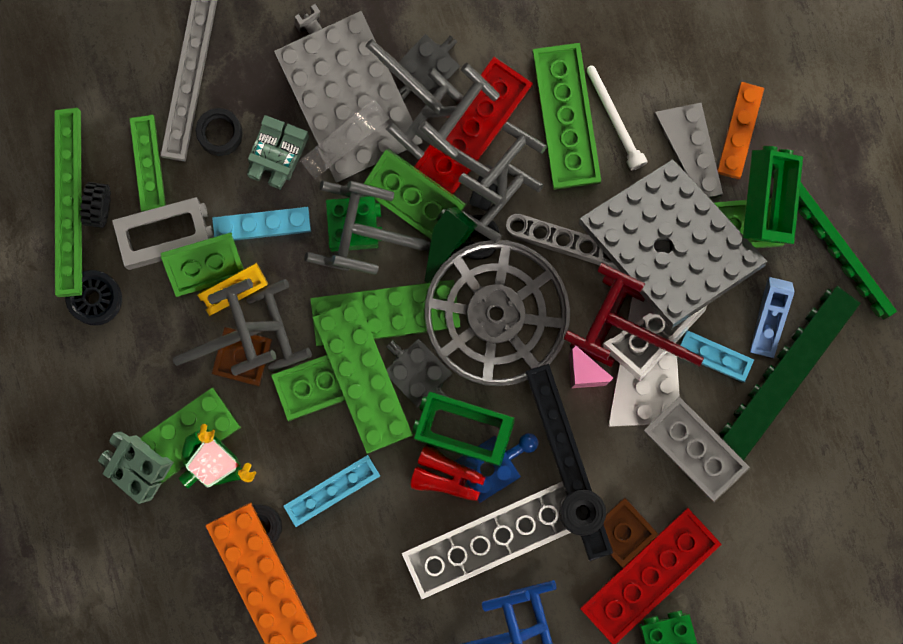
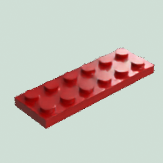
(477, 125)
(650, 576)

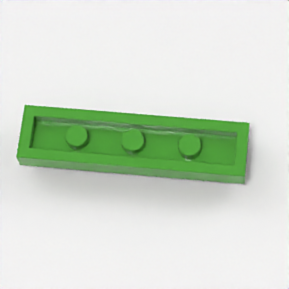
(147, 162)

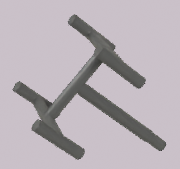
(433, 106)
(496, 175)
(355, 191)
(248, 329)

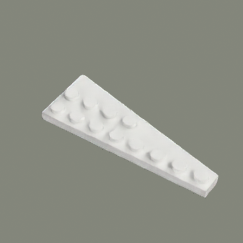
(644, 400)

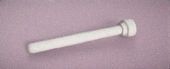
(635, 158)

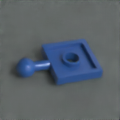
(502, 475)

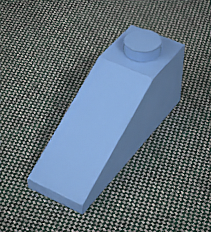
(772, 316)

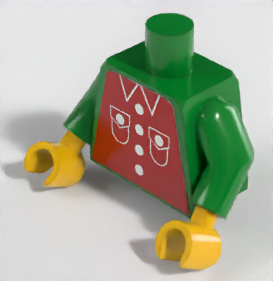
(211, 461)

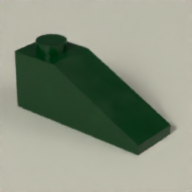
(447, 238)

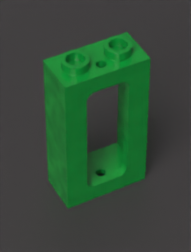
(784, 196)
(436, 402)

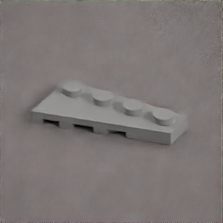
(690, 140)

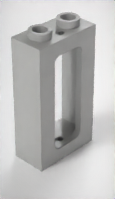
(152, 254)

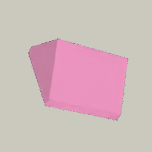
(585, 371)

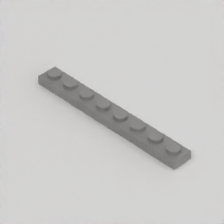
(188, 79)

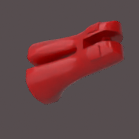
(427, 481)

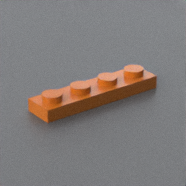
(740, 130)

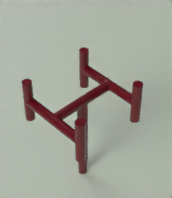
(621, 286)

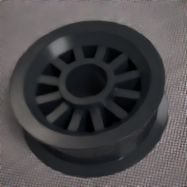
(109, 312)

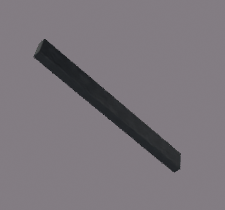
(565, 451)

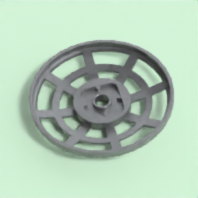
(507, 301)

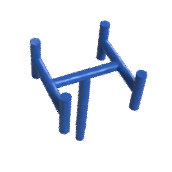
(517, 635)

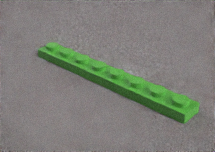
(68, 203)

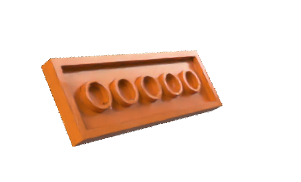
(260, 577)

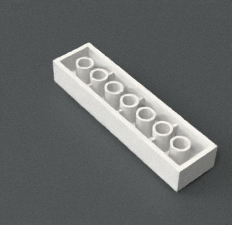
(487, 541)

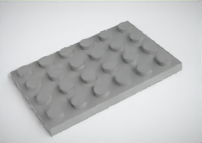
(336, 79)

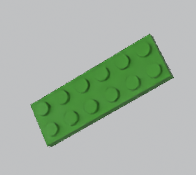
(566, 116)
(392, 310)
(362, 376)

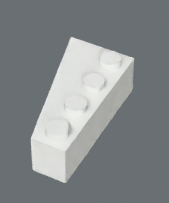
(640, 355)

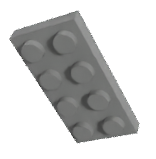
(696, 449)

